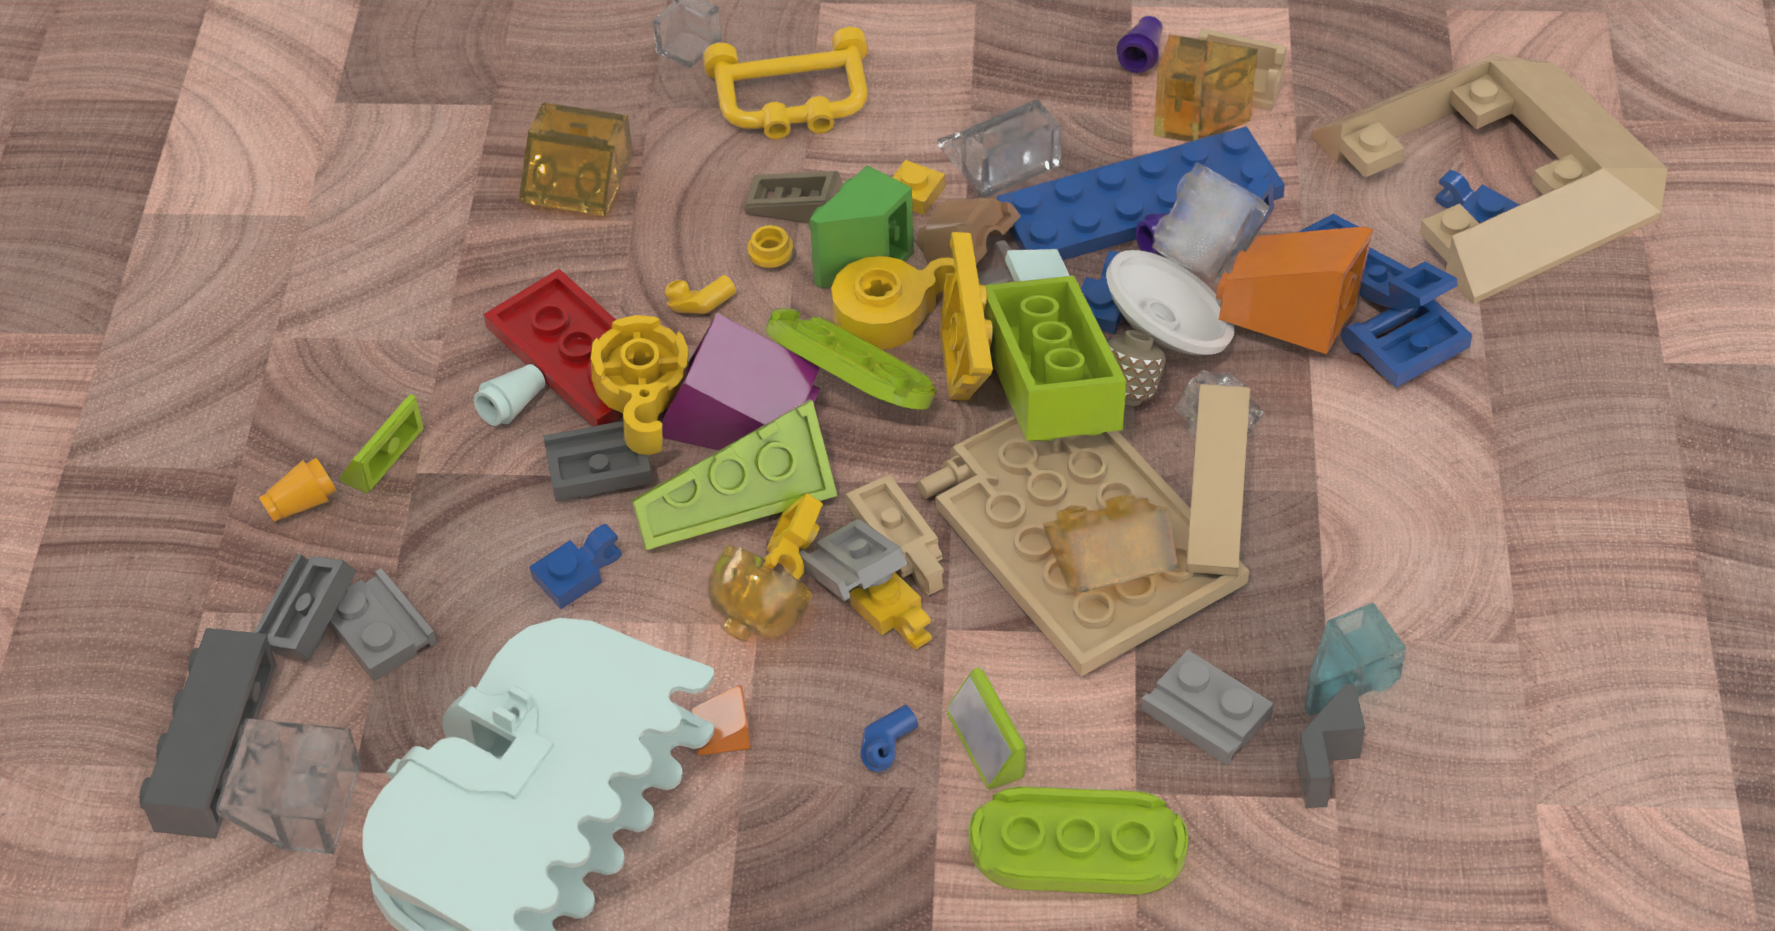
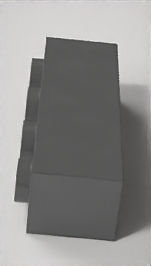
(193, 758)

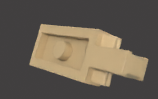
(893, 515)

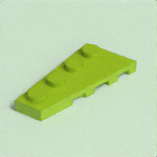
(740, 482)

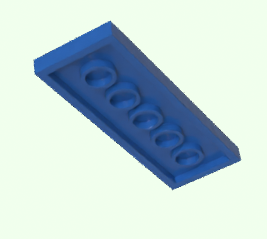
(1108, 202)

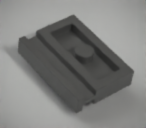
(594, 462)
(305, 604)

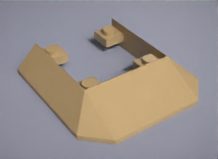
(1590, 195)

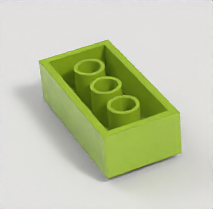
(1054, 359)

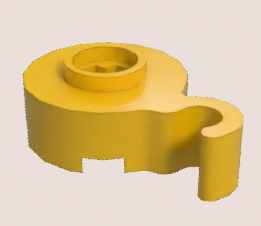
(887, 298)
(639, 373)

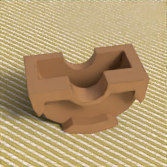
(965, 215)

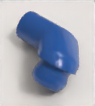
(880, 738)

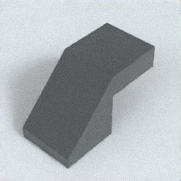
(1330, 736)

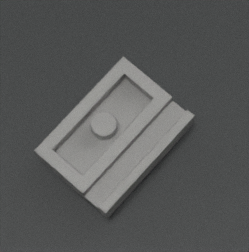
(853, 558)
(380, 625)
(1207, 707)

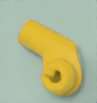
(698, 301)

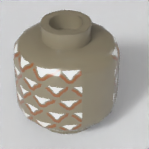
(1140, 364)

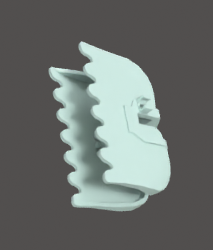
(532, 782)

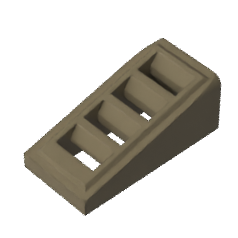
(817, 186)

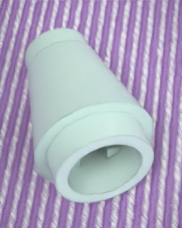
(507, 395)

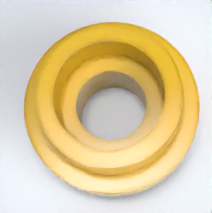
(770, 246)

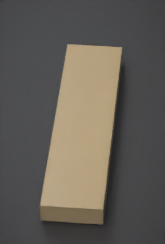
(1218, 480)

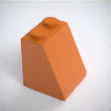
(1297, 285)

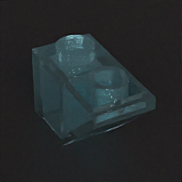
(1357, 651)

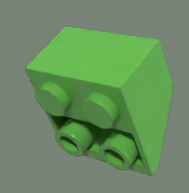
(862, 220)

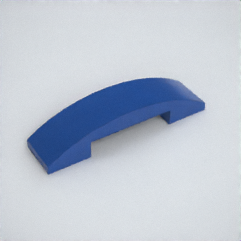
(1390, 281)

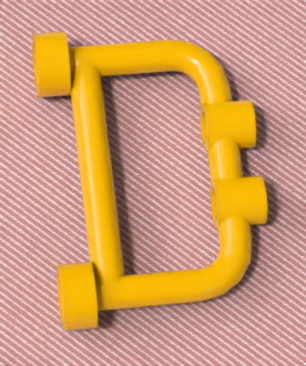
(848, 51)

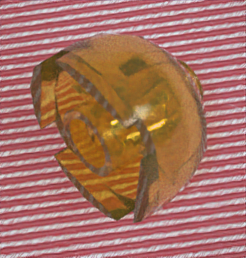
(754, 596)

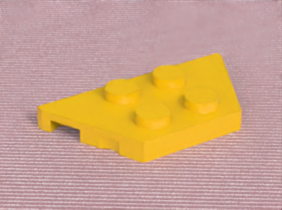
(962, 325)

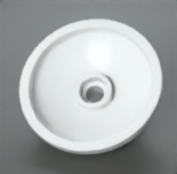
(1167, 303)

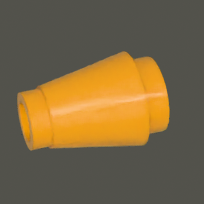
(298, 490)

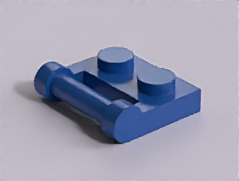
(1411, 348)

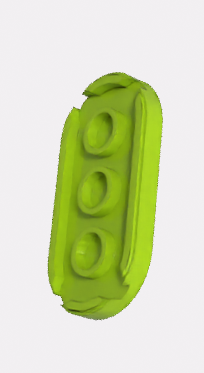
(851, 359)
(1078, 840)

